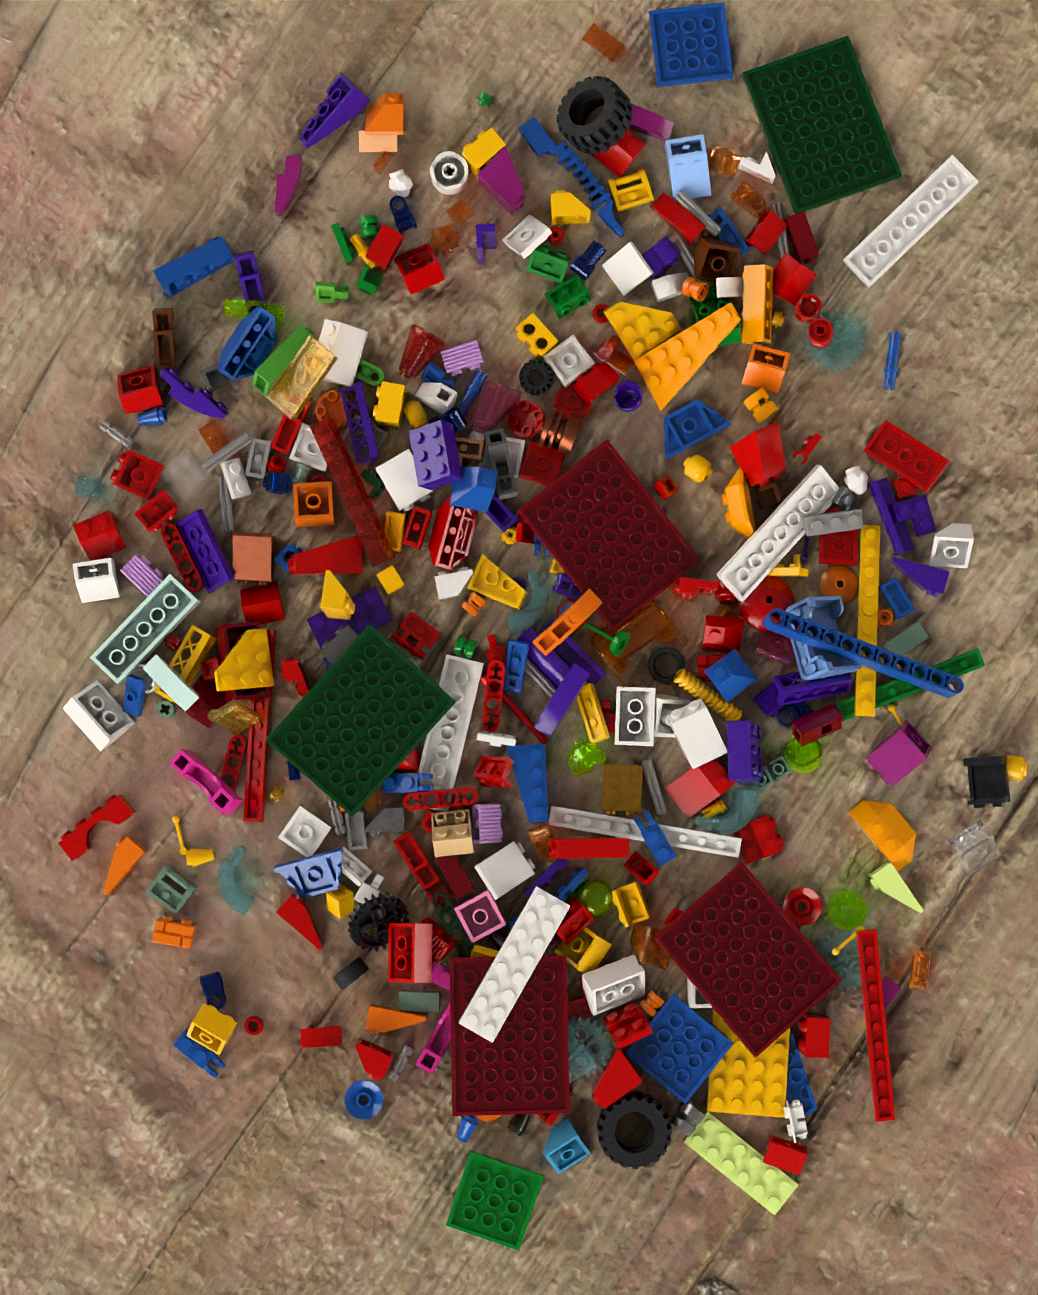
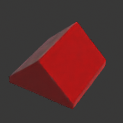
(791, 279)
(262, 604)

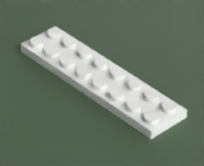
(910, 221)
(778, 534)
(447, 738)
(514, 964)

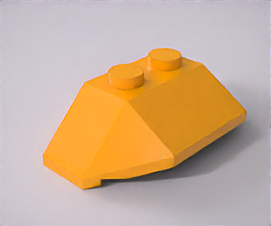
(739, 506)
(886, 830)

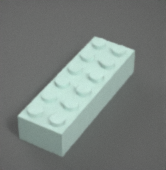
(145, 629)

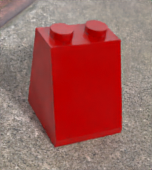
(761, 455)
(615, 1079)

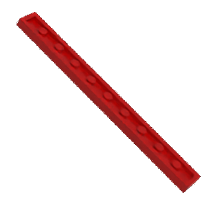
(258, 751)
(875, 1024)

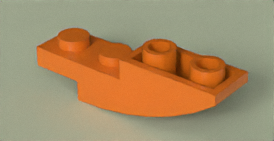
(567, 622)

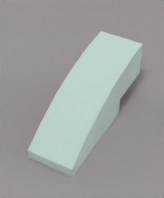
(171, 682)

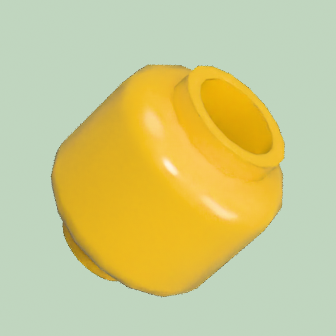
(697, 468)
(1016, 767)

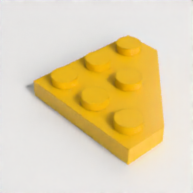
(640, 326)
(246, 664)

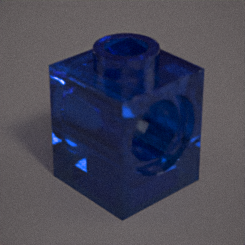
(278, 483)

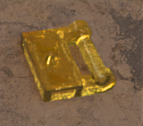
(235, 712)

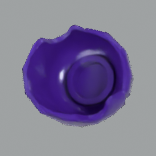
(628, 396)

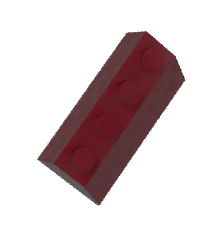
(227, 638)

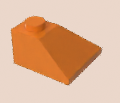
(386, 115)

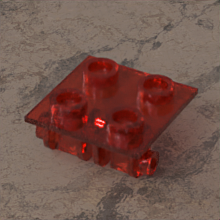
(609, 354)

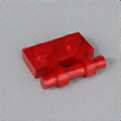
(418, 629)

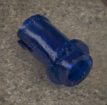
(294, 773)

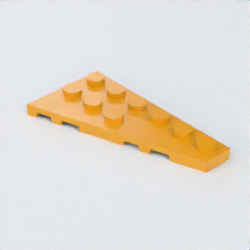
(679, 358)

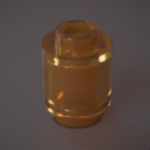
(373, 802)

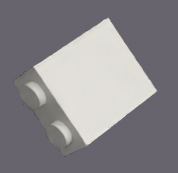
(401, 481)
(696, 733)
(505, 869)

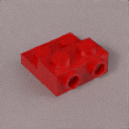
(136, 474)
(689, 587)
(293, 673)
(759, 839)
(627, 1025)

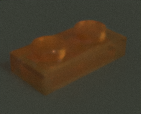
(603, 42)
(213, 436)
(919, 969)

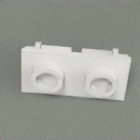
(794, 1112)

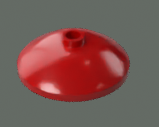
(755, 607)

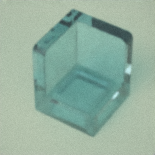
(87, 487)

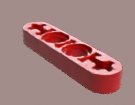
(179, 558)
(493, 694)
(234, 772)
(440, 795)

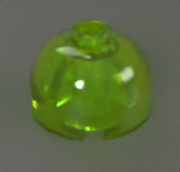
(584, 756)
(805, 758)
(595, 896)

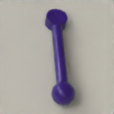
(804, 558)

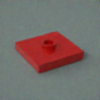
(541, 464)
(838, 548)

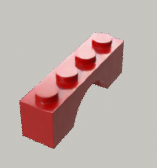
(77, 842)

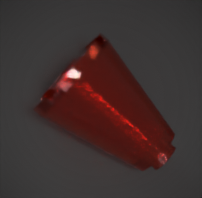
(419, 351)

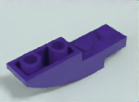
(198, 400)

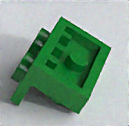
(548, 263)
(568, 296)

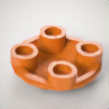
(331, 406)

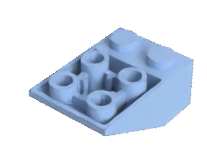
(688, 166)

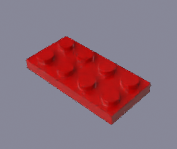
(906, 456)

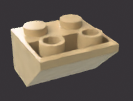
(452, 833)

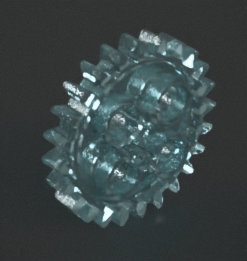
(843, 356)
(850, 977)
(593, 1059)

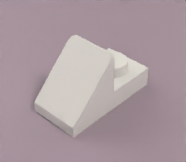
(763, 171)

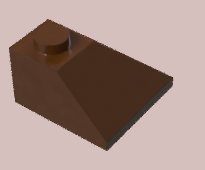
(714, 259)

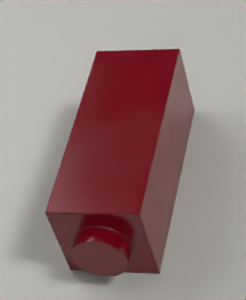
(802, 238)
(817, 724)
(455, 875)

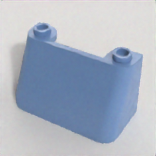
(812, 661)

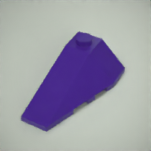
(341, 105)

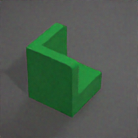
(369, 281)

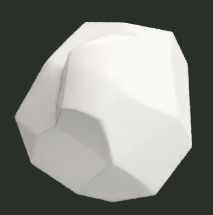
(400, 183)
(856, 480)

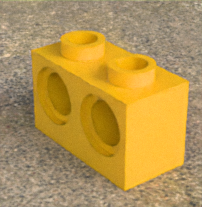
(540, 333)

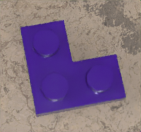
(918, 511)

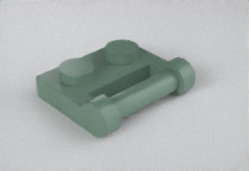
(168, 895)

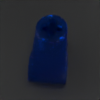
(403, 218)
(795, 712)
(213, 986)

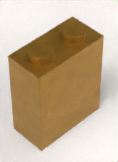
(621, 788)

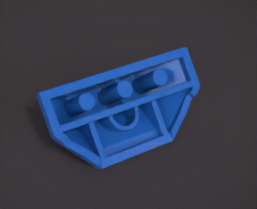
(248, 345)

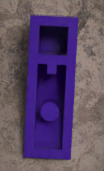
(925, 577)

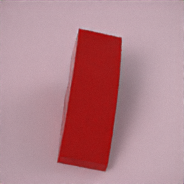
(288, 431)

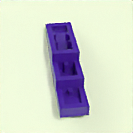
(562, 699)

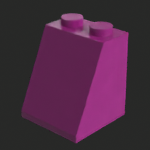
(502, 182)
(899, 754)

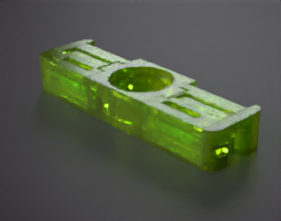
(240, 309)

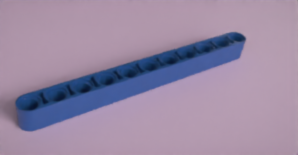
(854, 653)

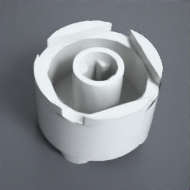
(460, 174)

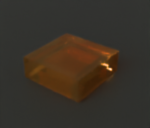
(381, 162)

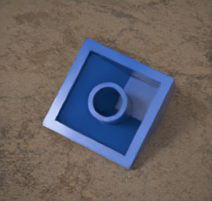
(475, 488)
(730, 675)

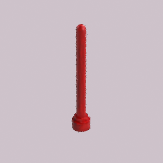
(516, 710)

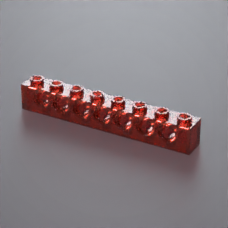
(352, 491)

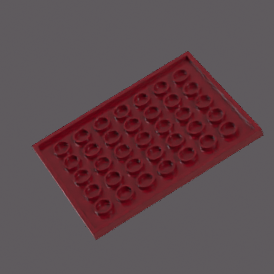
(609, 534)
(747, 959)
(529, 1057)

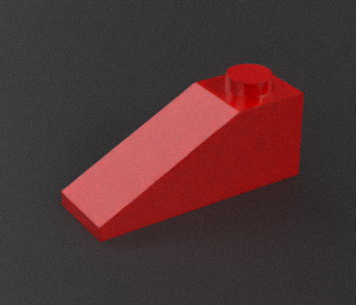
(678, 218)
(300, 918)

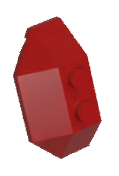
(451, 535)

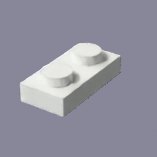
(235, 478)
(354, 868)

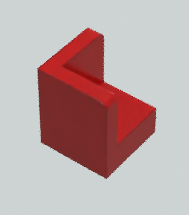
(410, 763)

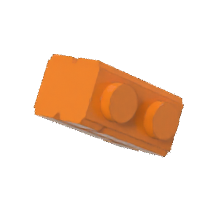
(174, 932)

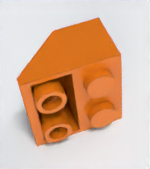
(765, 368)

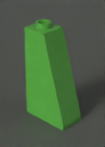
(274, 366)

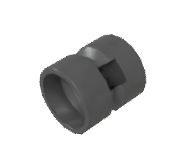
(688, 1118)

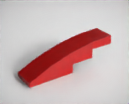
(420, 866)

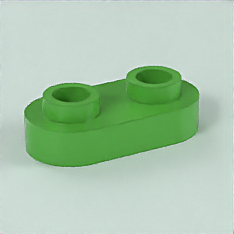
(367, 371)

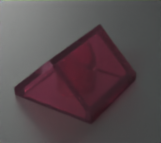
(774, 647)

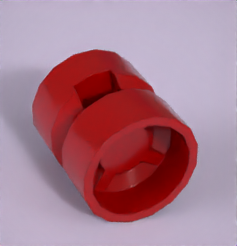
(807, 308)
(820, 332)

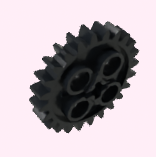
(371, 921)

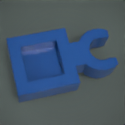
(436, 375)

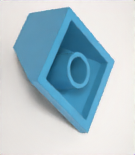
(565, 1146)

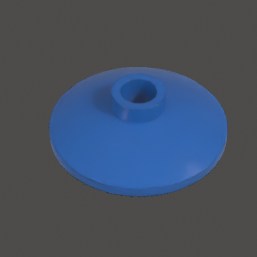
(360, 1109)

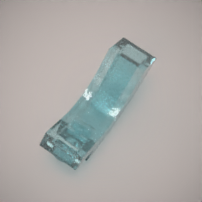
(532, 612)
(740, 813)
(227, 883)

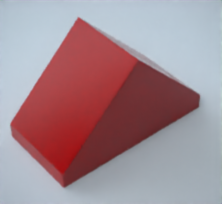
(641, 868)

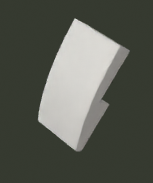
(729, 287)

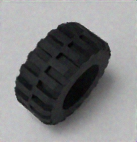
(607, 127)
(634, 1156)

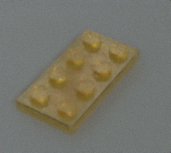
(302, 378)

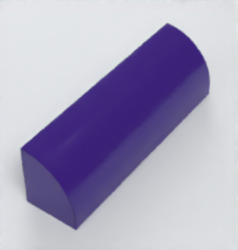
(550, 665)

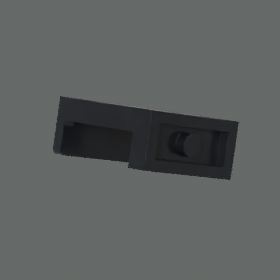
(988, 781)

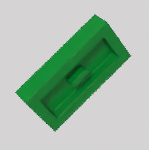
(346, 250)

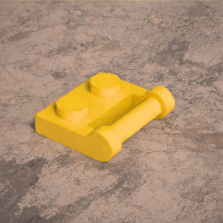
(631, 196)

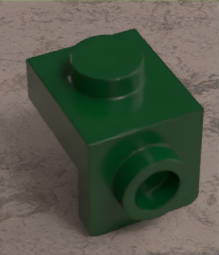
(371, 478)

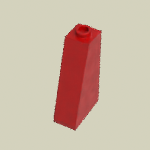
(339, 557)
(589, 848)

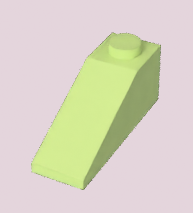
(890, 883)

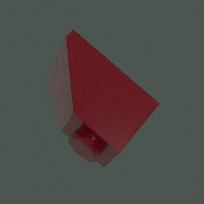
(208, 700)

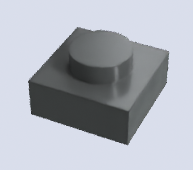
(844, 498)

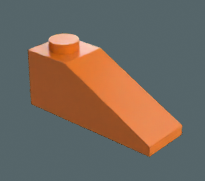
(123, 860)
(388, 1019)

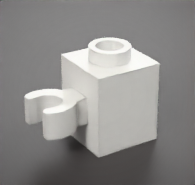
(367, 889)

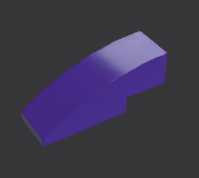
(249, 277)
(500, 514)

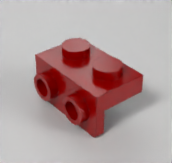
(157, 511)

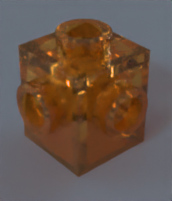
(445, 238)

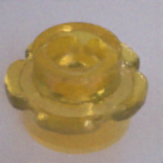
(276, 794)

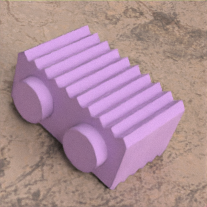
(462, 358)
(143, 575)
(487, 823)

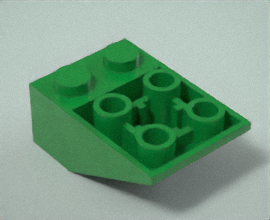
(709, 305)

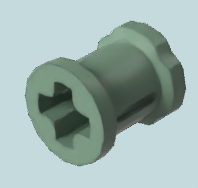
(302, 473)
(172, 711)

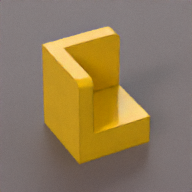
(390, 580)
(340, 901)

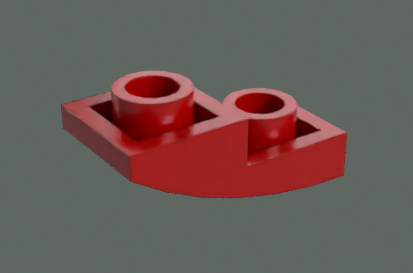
(320, 1037)

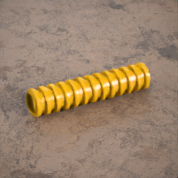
(707, 695)

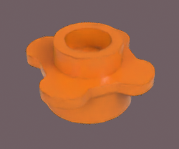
(889, 617)

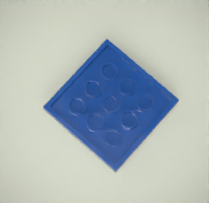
(690, 44)
(680, 1048)

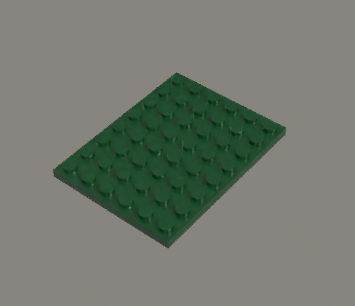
(821, 125)
(360, 720)

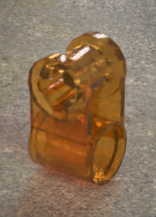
(746, 196)
(541, 838)

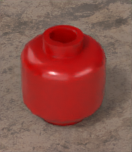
(724, 595)

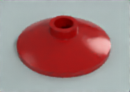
(804, 916)

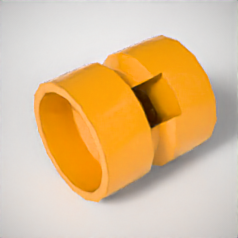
(760, 412)

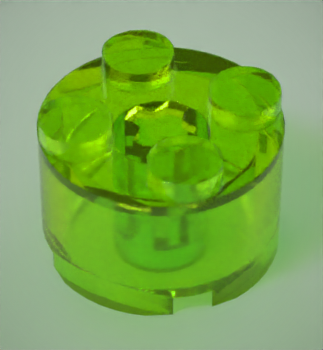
(854, 916)

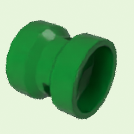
(369, 226)
(465, 647)

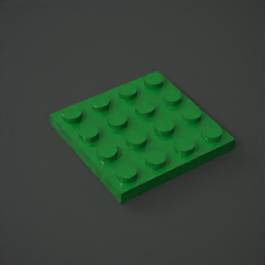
(494, 1200)

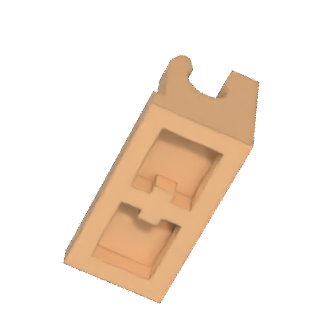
(377, 143)

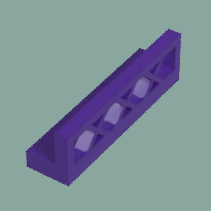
(485, 239)
(365, 417)
(896, 532)
(573, 653)
(810, 690)

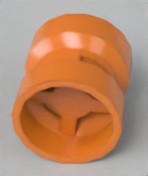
(695, 289)
(470, 607)
(653, 1001)

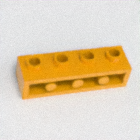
(757, 304)

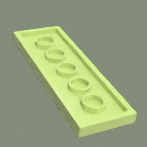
(741, 1163)

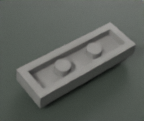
(833, 522)

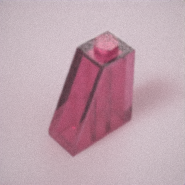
(493, 406)

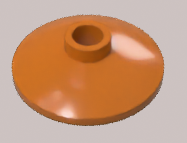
(832, 575)

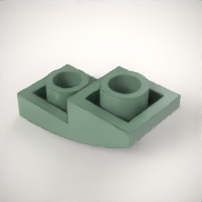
(907, 639)
(772, 772)
(419, 1000)

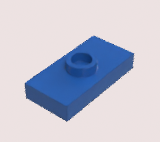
(896, 598)
(134, 695)

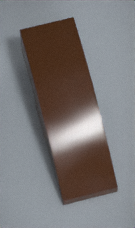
(164, 337)

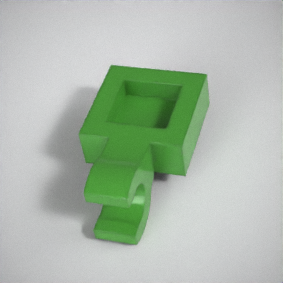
(328, 292)

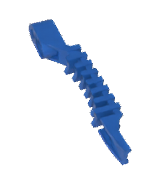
(542, 144)

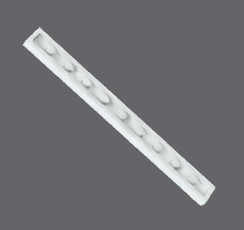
(628, 828)

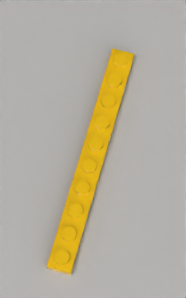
(867, 615)

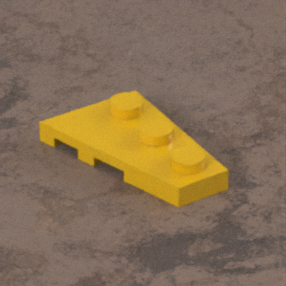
(495, 584)

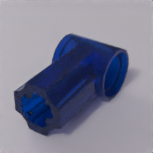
(585, 264)
(452, 416)

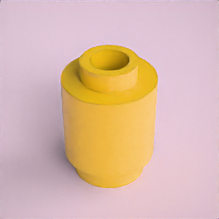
(415, 414)

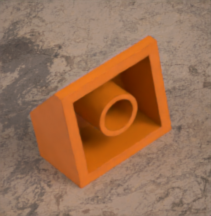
(313, 504)

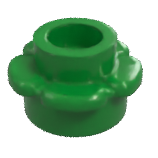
(485, 99)

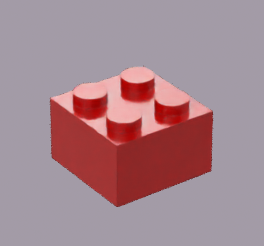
(814, 1035)

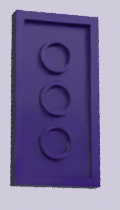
(205, 551)
(368, 610)

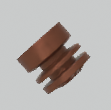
(560, 431)

